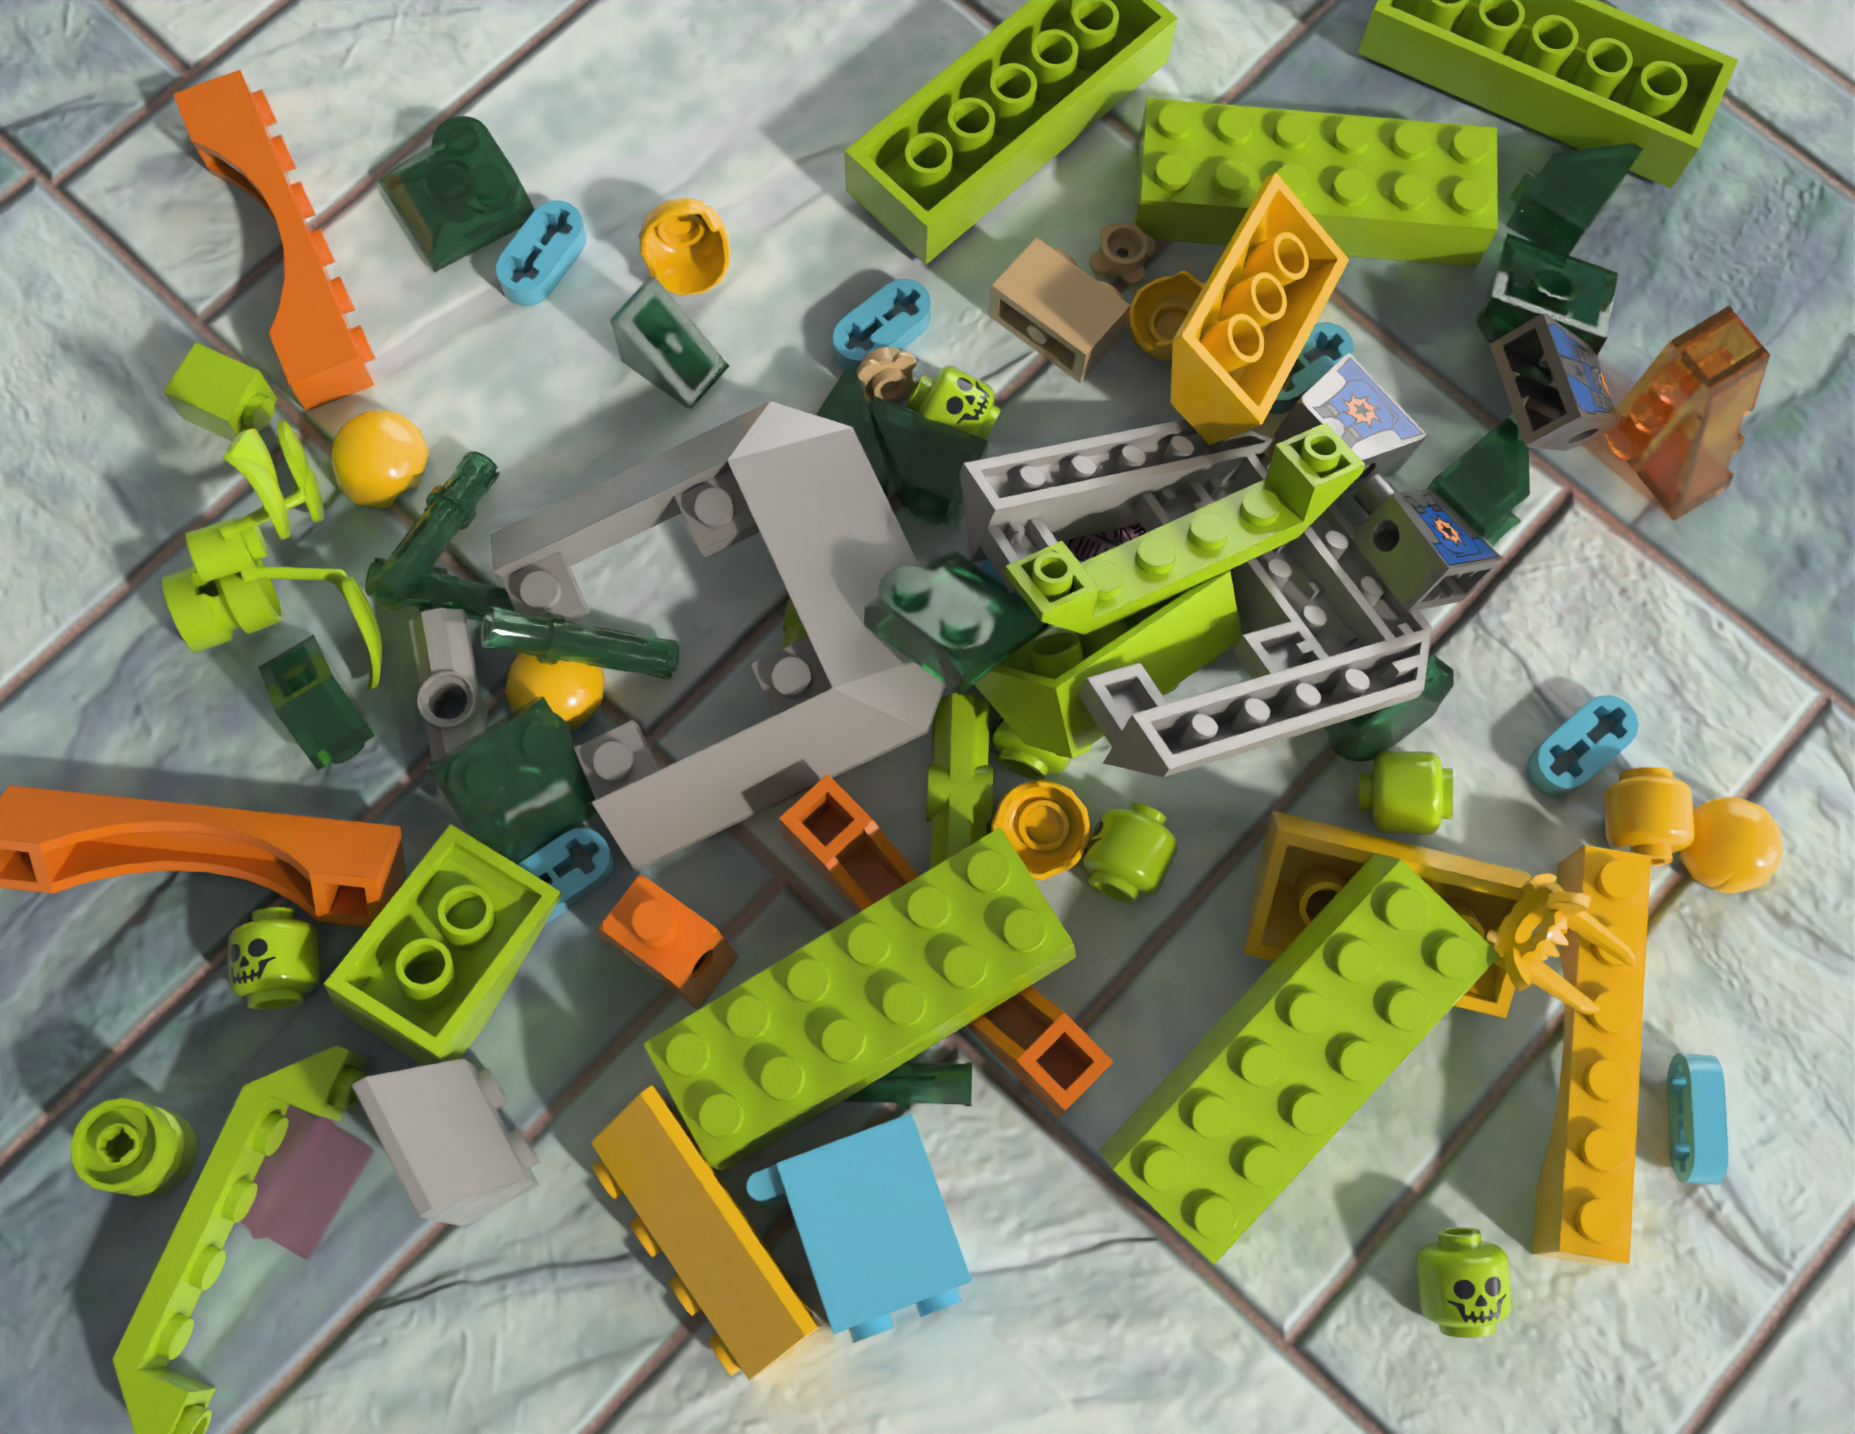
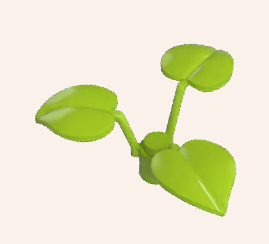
(238, 542)

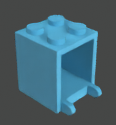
(870, 1226)

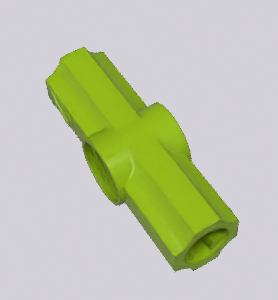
(960, 776)

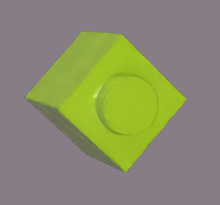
(220, 393)

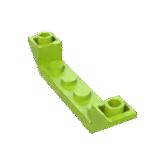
(1099, 592)
(161, 1326)

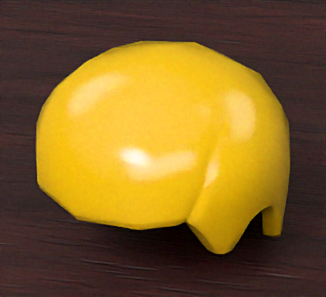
(685, 246)
(1160, 311)
(378, 457)
(569, 687)
(1044, 826)
(1733, 845)

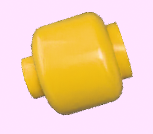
(1649, 814)

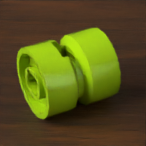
(213, 609)
(133, 1148)

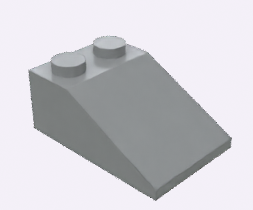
(449, 1139)

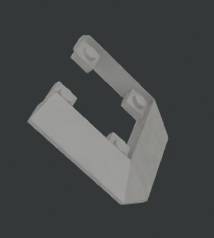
(1321, 617)
(831, 695)

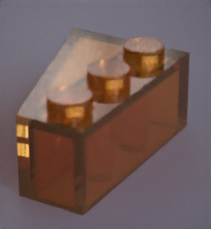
(1688, 412)

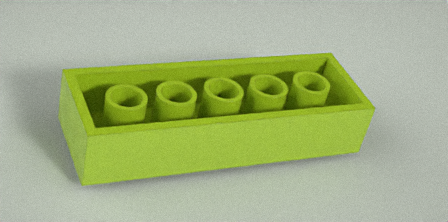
(1562, 70)
(1002, 114)
(1367, 180)
(859, 1001)
(1298, 1054)

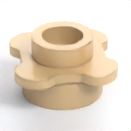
(1126, 239)
(887, 374)

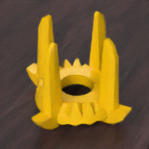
(1557, 911)

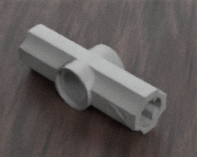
(444, 671)

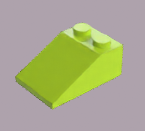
(443, 949)

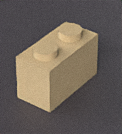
(1058, 309)

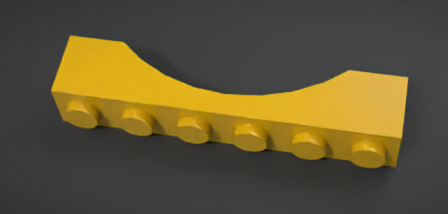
(1591, 1150)

